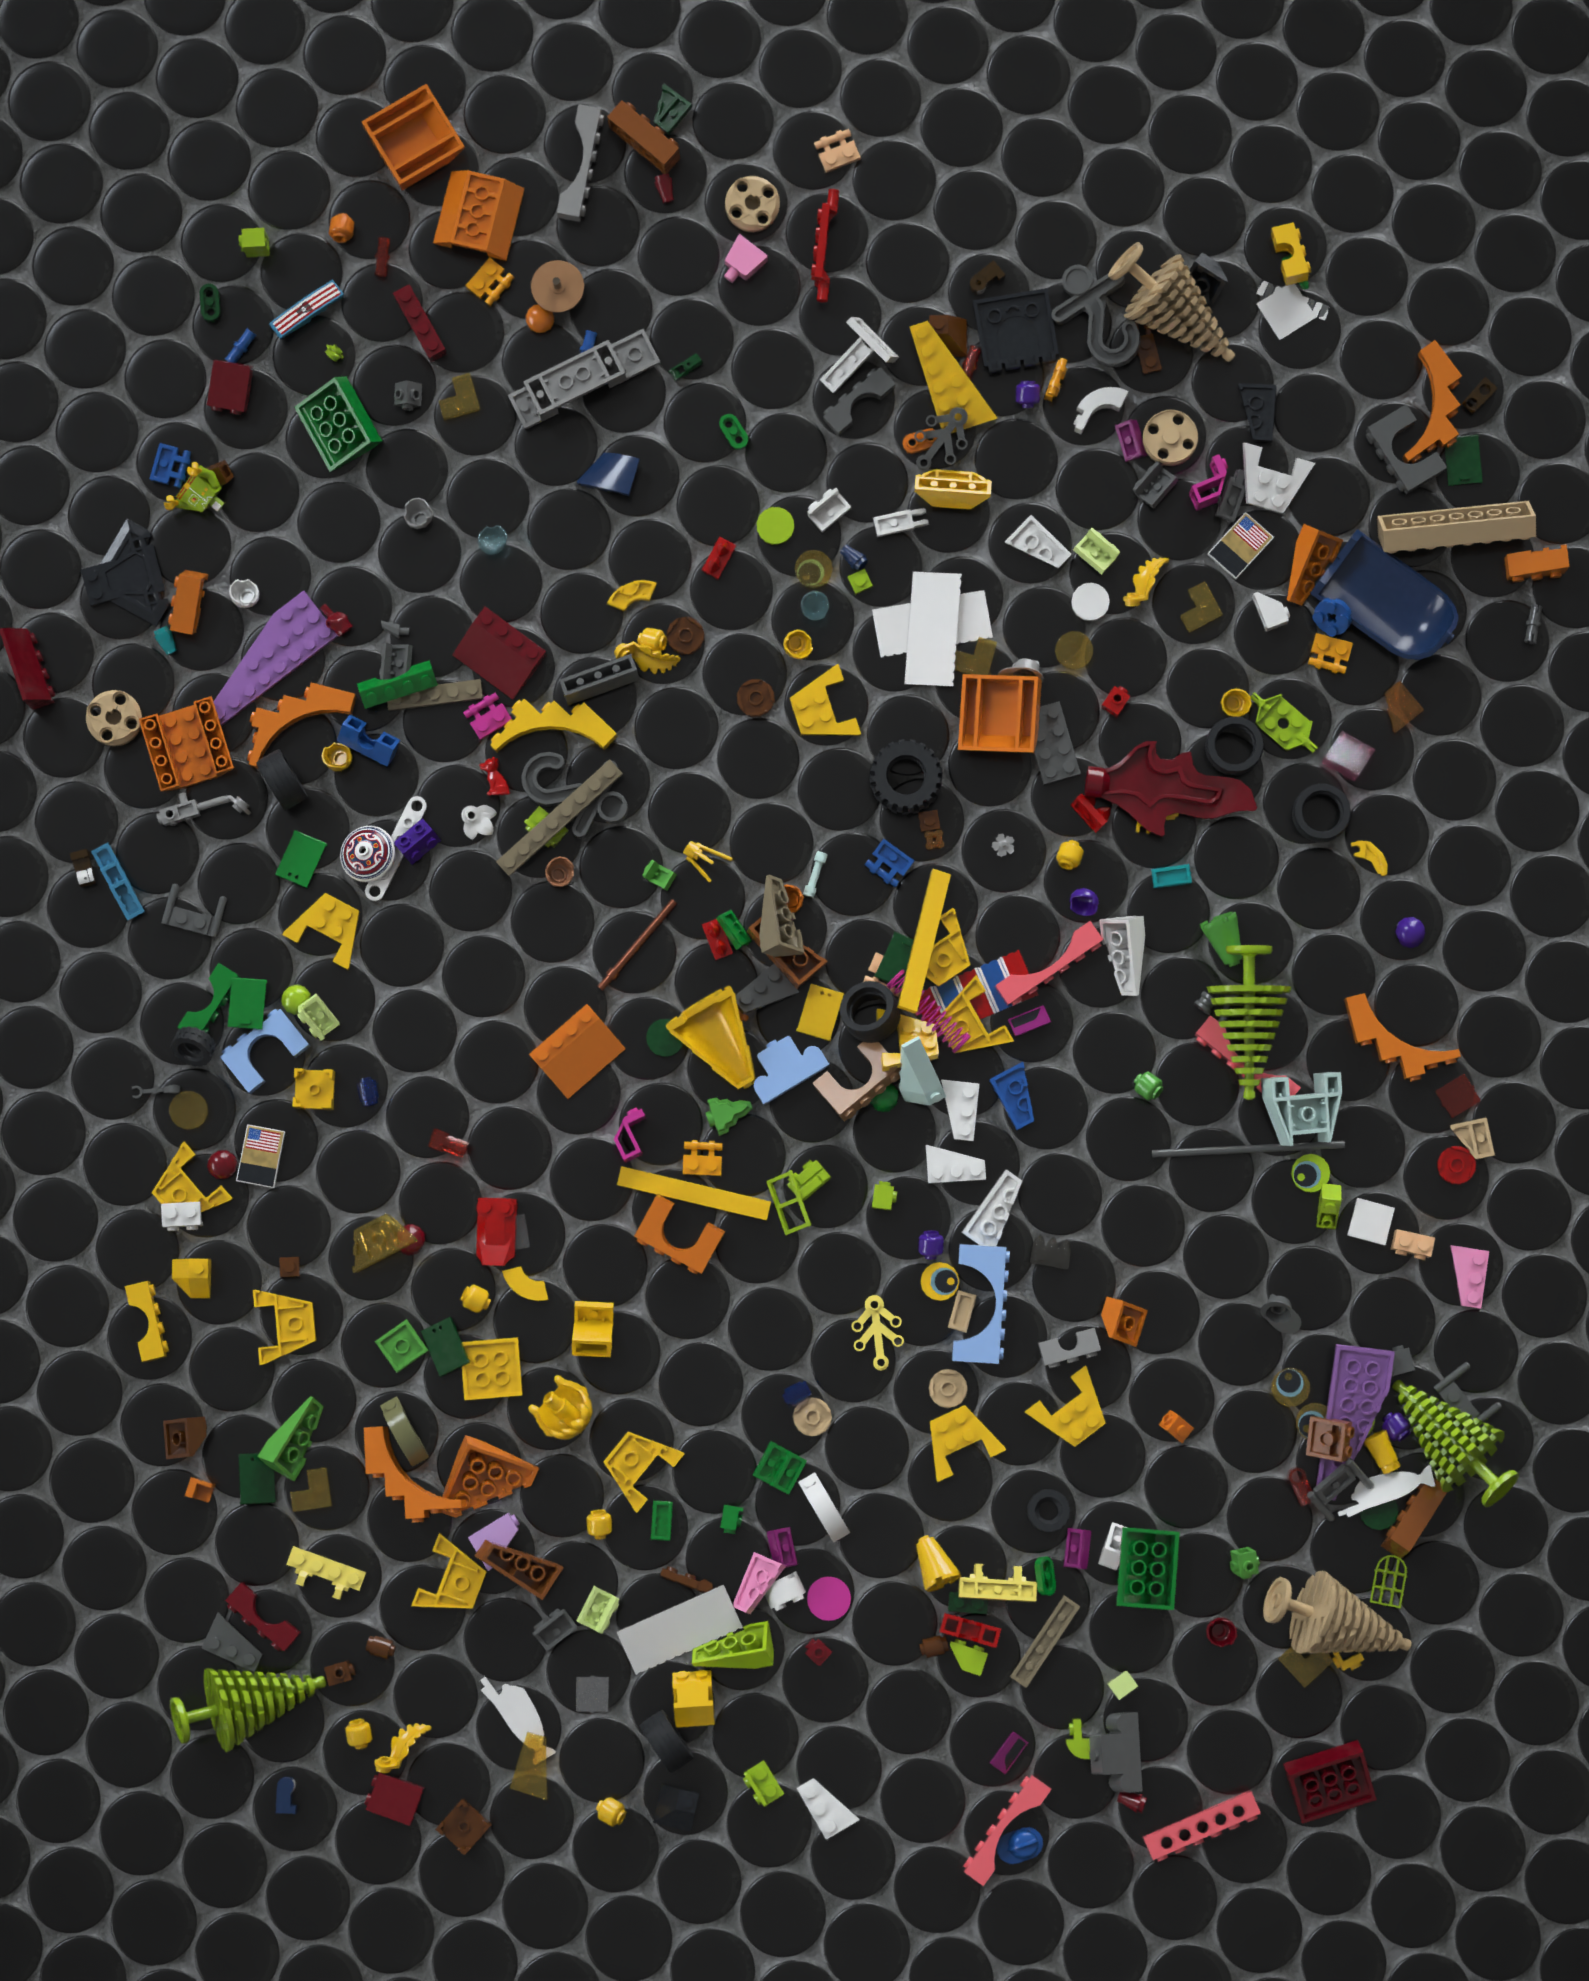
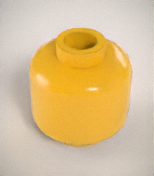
(653, 638)
(1069, 855)
(475, 1298)
(599, 1524)
(358, 1733)
(611, 1811)

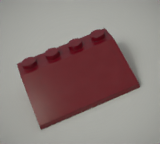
(499, 653)
(27, 667)
(1330, 1781)

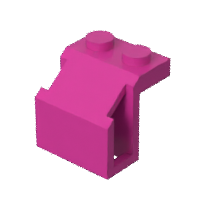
(1219, 471)
(633, 1117)

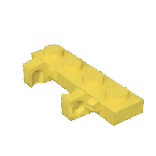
(341, 1574)
(1013, 1589)

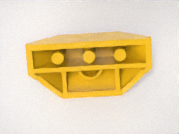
(952, 488)

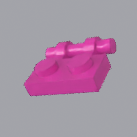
(490, 721)

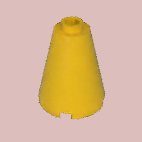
(935, 1565)

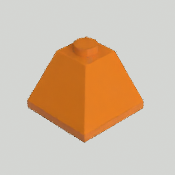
(1123, 1320)

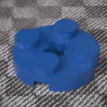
(1326, 623)

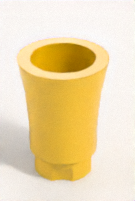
(1382, 1451)

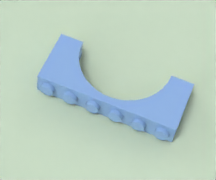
(985, 1345)

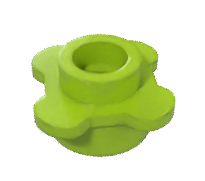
(334, 352)

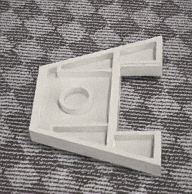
(1268, 487)

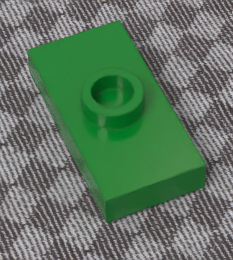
(733, 929)
(661, 1520)

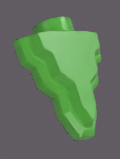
(725, 1113)

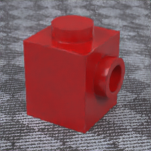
(1116, 701)

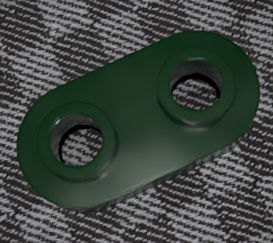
(210, 303)

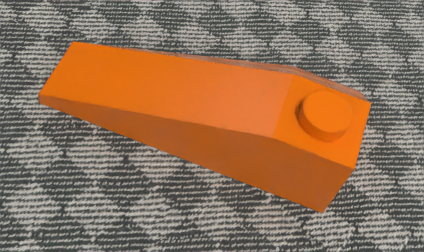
(1312, 554)

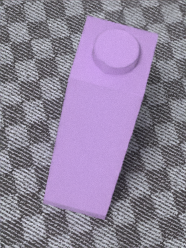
(499, 1532)

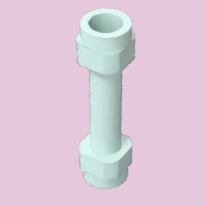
(810, 889)

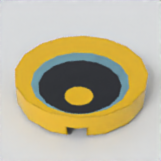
(939, 1281)

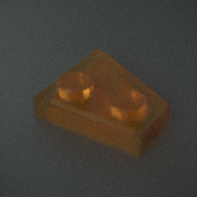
(1401, 706)

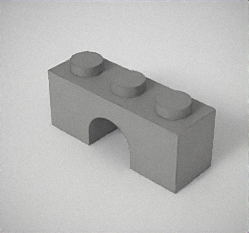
(1086, 1345)

